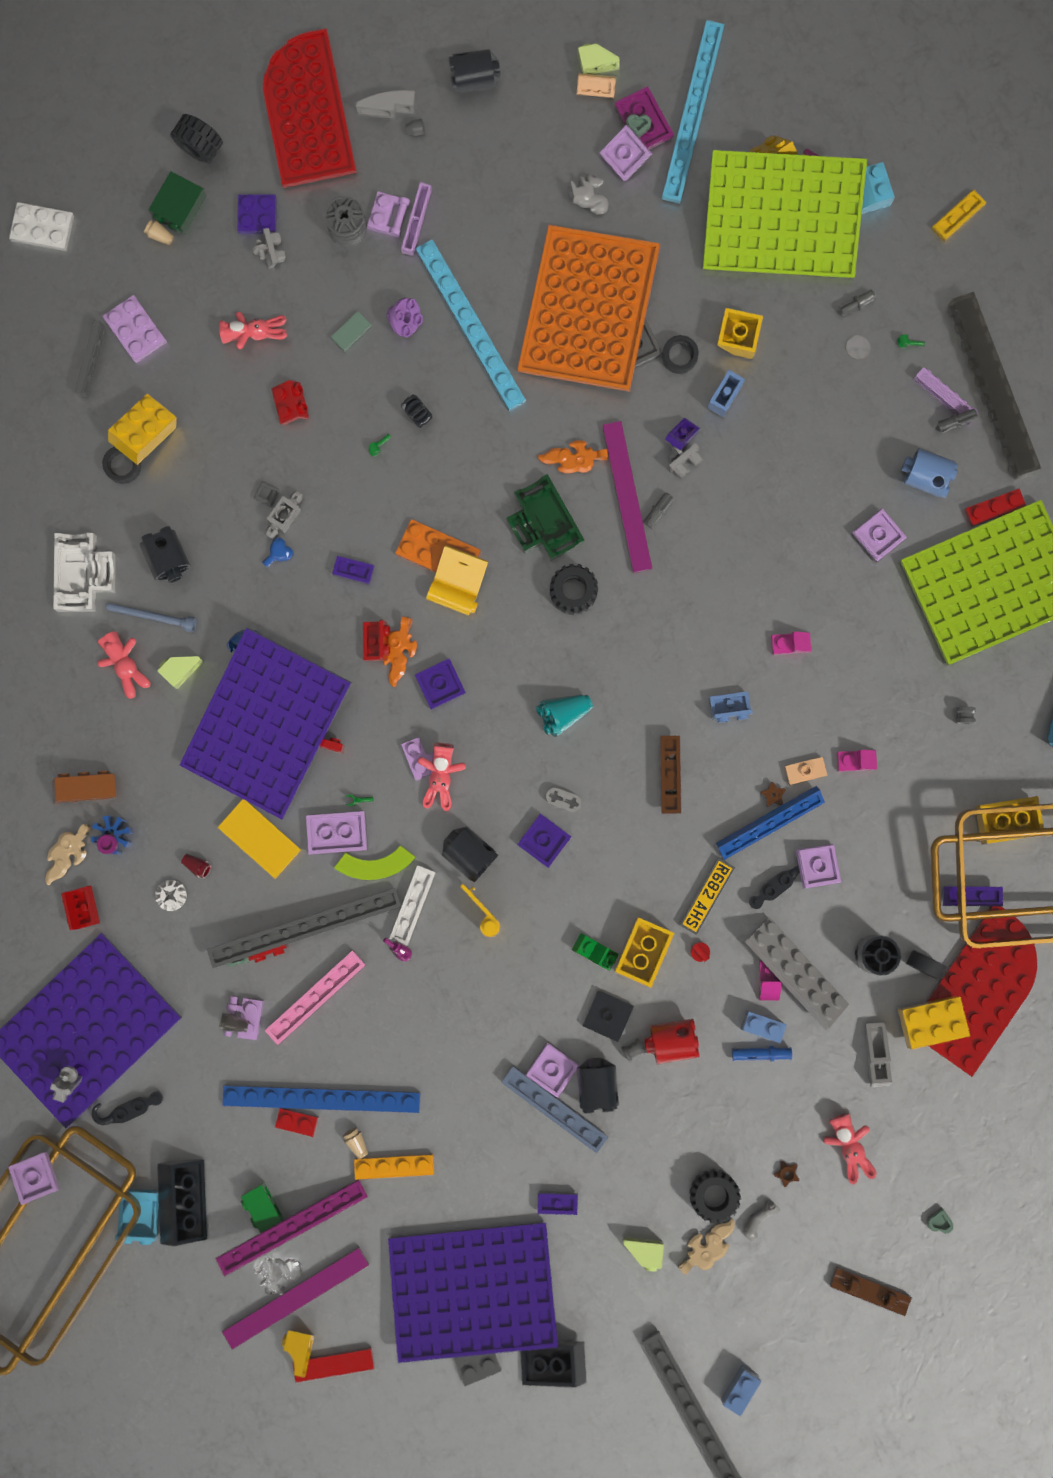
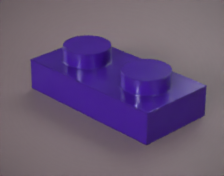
(682, 433)
(353, 570)
(557, 1203)

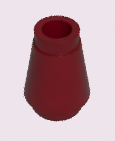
(196, 865)

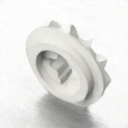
(180, 895)

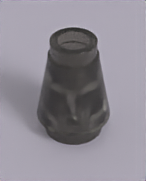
(233, 1023)

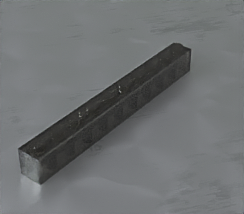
(994, 386)

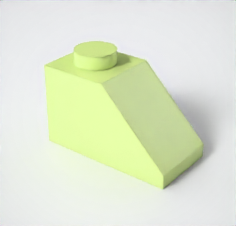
(596, 59)
(179, 669)
(646, 1252)

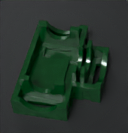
(544, 520)

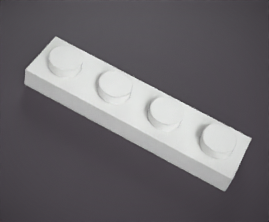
(412, 905)

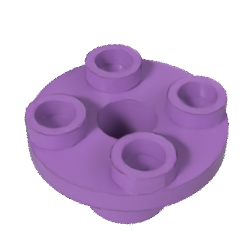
(405, 317)

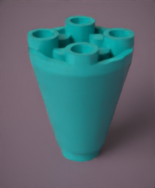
(562, 712)

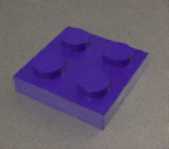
(257, 213)
(440, 684)
(544, 840)

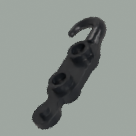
(774, 887)
(127, 1110)

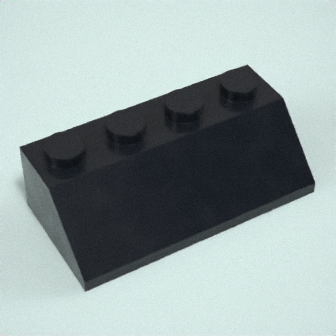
(182, 1202)

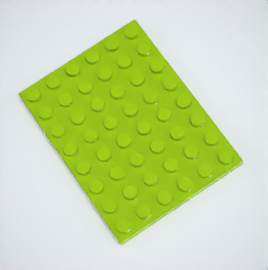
(784, 213)
(986, 582)

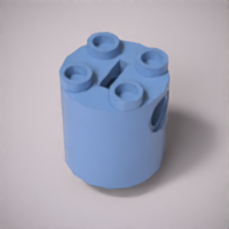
(929, 472)

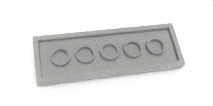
(797, 973)

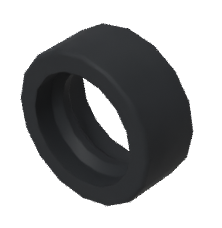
(684, 340)
(129, 477)
(926, 965)

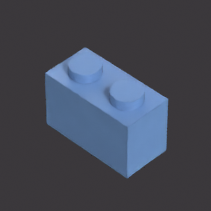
(726, 393)
(763, 1026)
(741, 1390)

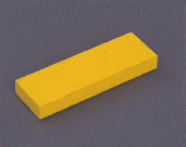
(958, 215)

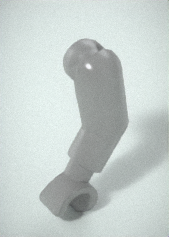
(755, 1219)

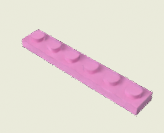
(315, 997)

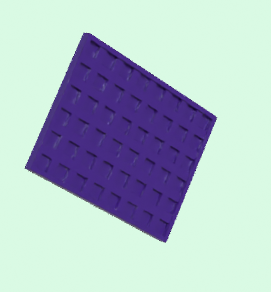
(265, 723)
(88, 1017)
(472, 1292)

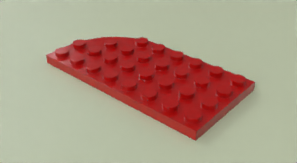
(307, 111)
(991, 988)

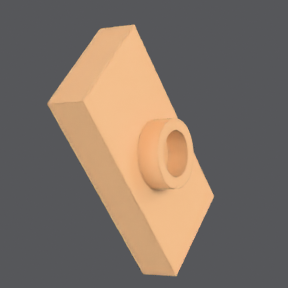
(596, 85)
(805, 771)

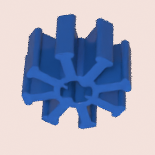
(110, 827)

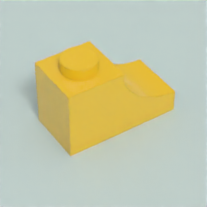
(299, 1347)

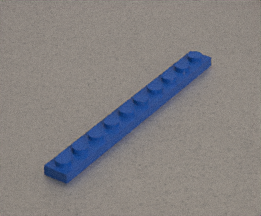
(321, 1099)

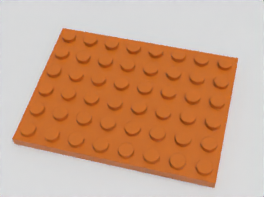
(589, 308)

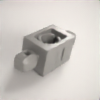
(295, 497)

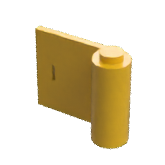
(457, 583)
(490, 925)

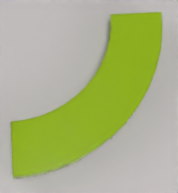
(375, 869)

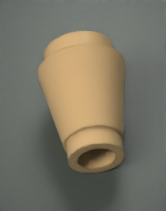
(157, 232)
(355, 1141)

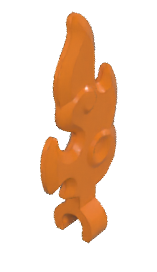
(571, 463)
(398, 642)

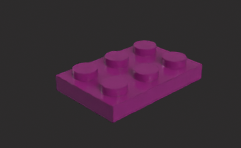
(644, 103)

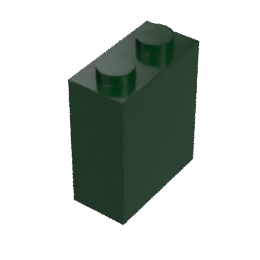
(177, 202)

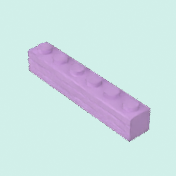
(416, 219)
(942, 392)

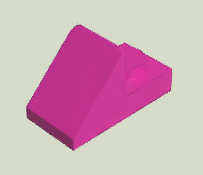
(791, 643)
(857, 760)
(768, 984)

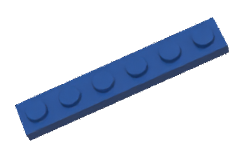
(770, 822)

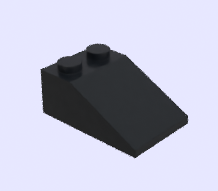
(555, 1366)

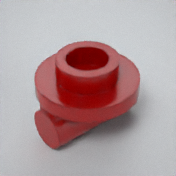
(700, 952)

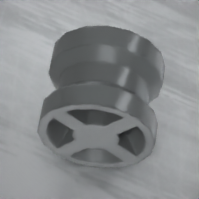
(965, 715)

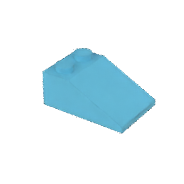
(877, 189)

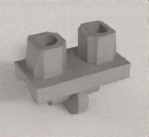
(265, 248)
(678, 465)
(65, 1083)

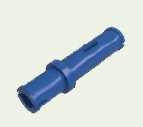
(762, 1054)

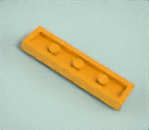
(394, 1166)

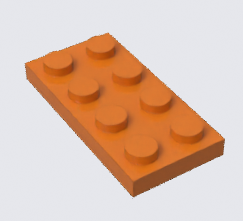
(425, 545)

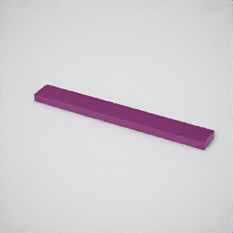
(627, 497)
(291, 1227)
(295, 1298)

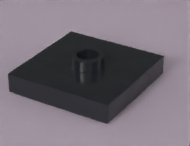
(608, 1016)

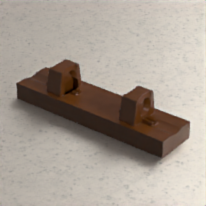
(670, 774)
(870, 1291)

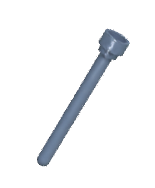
(187, 624)

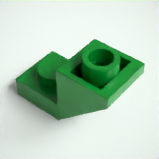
(595, 952)

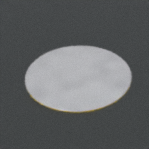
(858, 347)

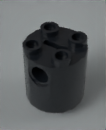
(474, 70)
(165, 562)
(468, 852)
(877, 955)
(597, 1085)

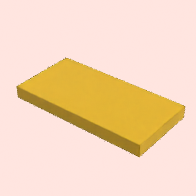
(259, 838)

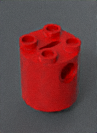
(673, 1041)

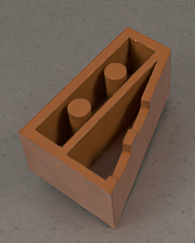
(83, 787)

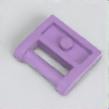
(382, 213)

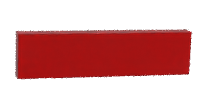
(338, 1364)

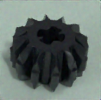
(416, 411)

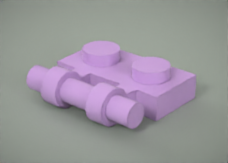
(251, 1011)

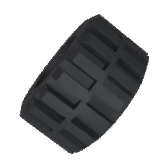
(196, 138)
(577, 573)
(725, 1210)

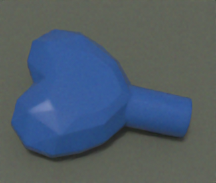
(278, 552)

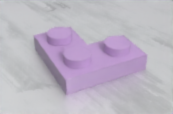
(413, 750)

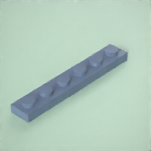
(554, 1109)

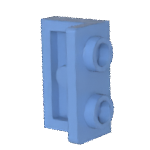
(730, 706)

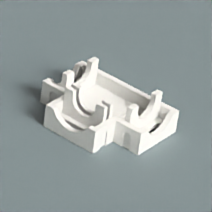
(80, 572)

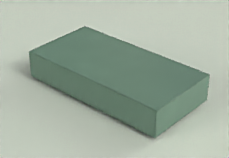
(351, 331)

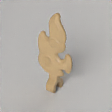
(67, 845)
(706, 1255)

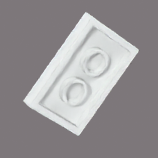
(41, 226)

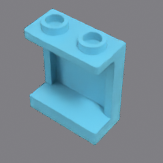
(147, 1227)

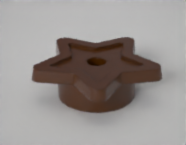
(778, 793)
(782, 1173)

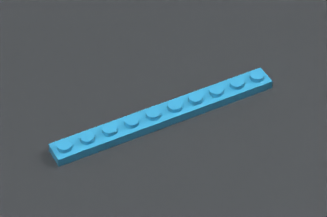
(693, 112)
(470, 325)

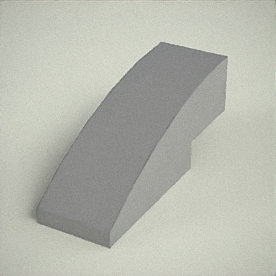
(387, 103)
(878, 1055)

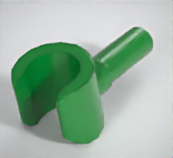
(904, 341)
(374, 447)
(359, 799)

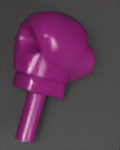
(399, 950)

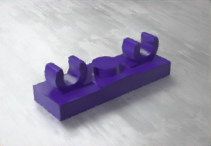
(974, 896)

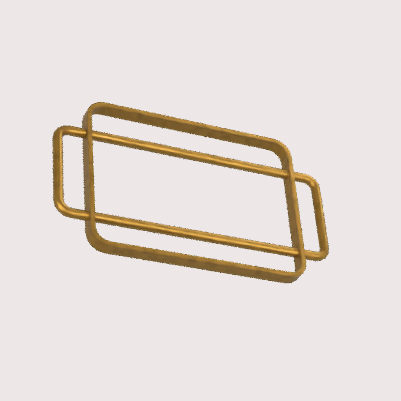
(958, 839)
(58, 1148)

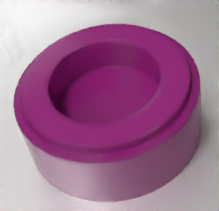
(107, 844)

